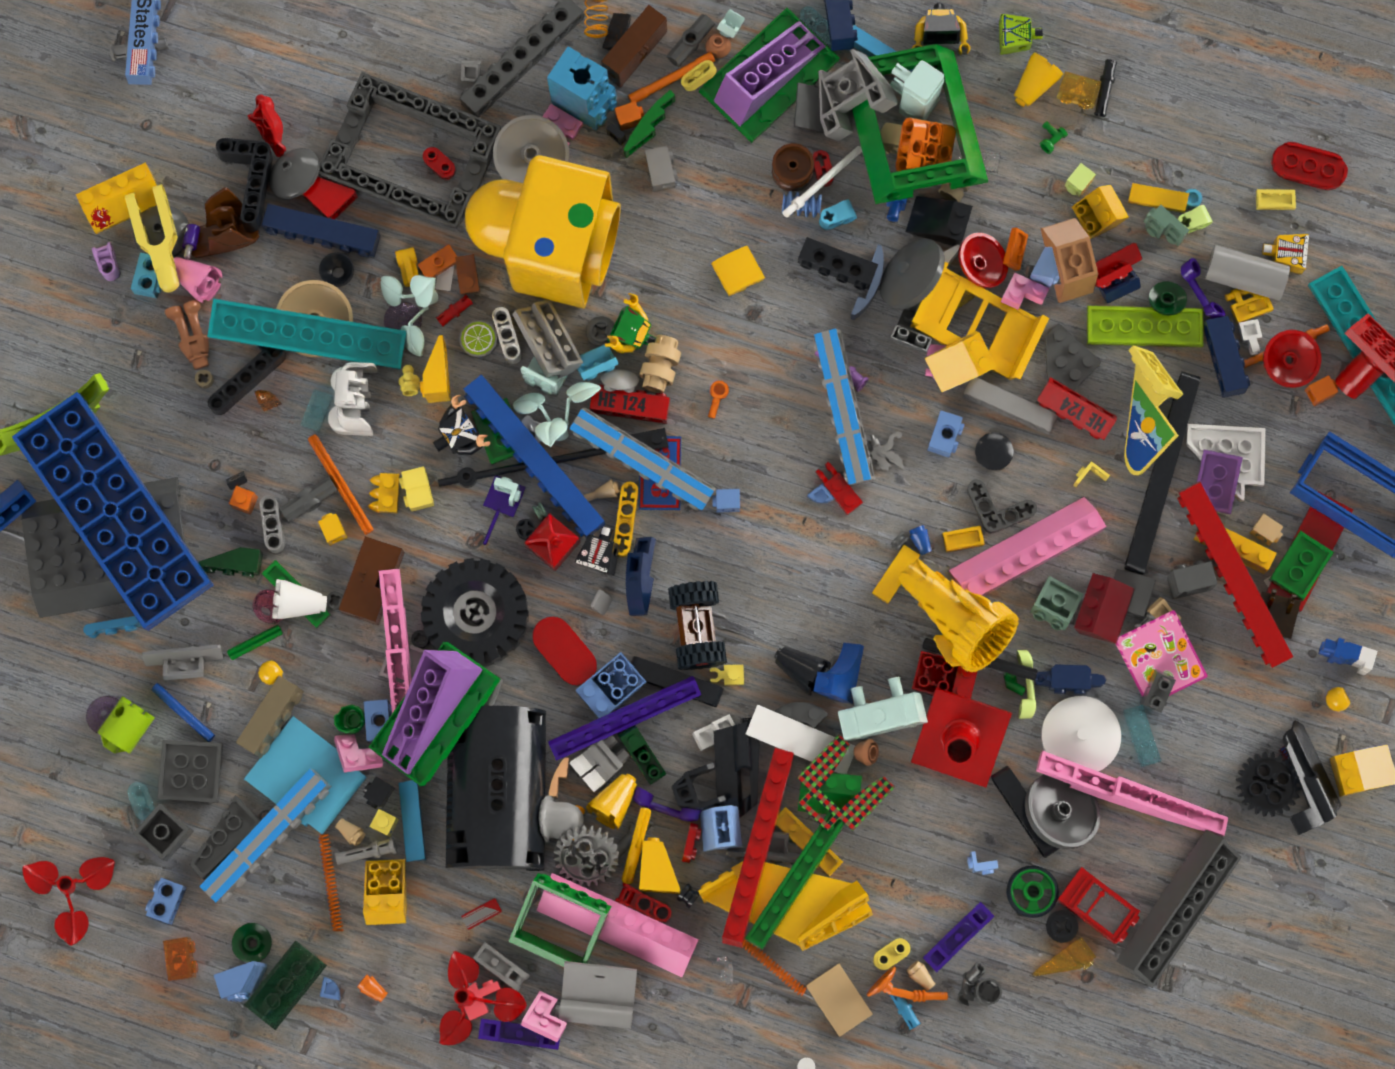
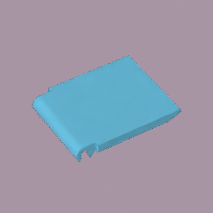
(287, 761)

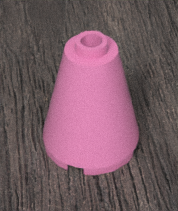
(198, 278)

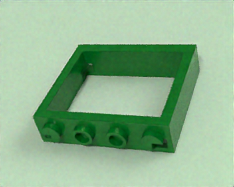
(544, 948)

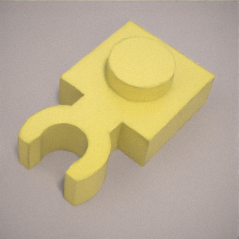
(731, 675)

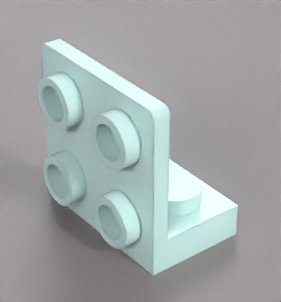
(534, 376)

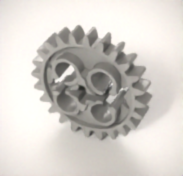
(586, 855)

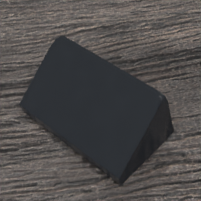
(618, 26)

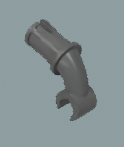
(970, 979)

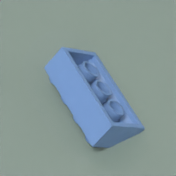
(240, 981)

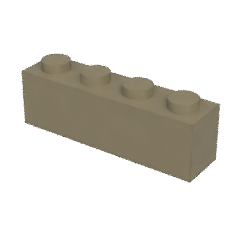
(270, 717)

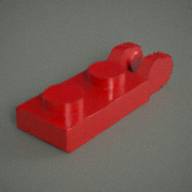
(840, 489)

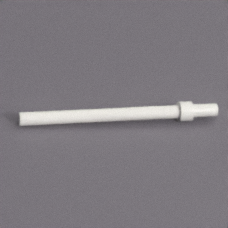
(799, 202)

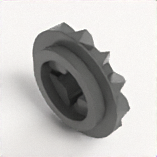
(591, 330)

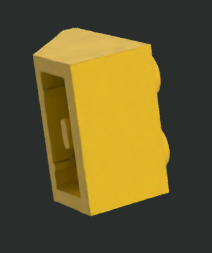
(1100, 211)

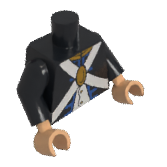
(458, 431)

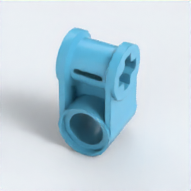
(841, 214)

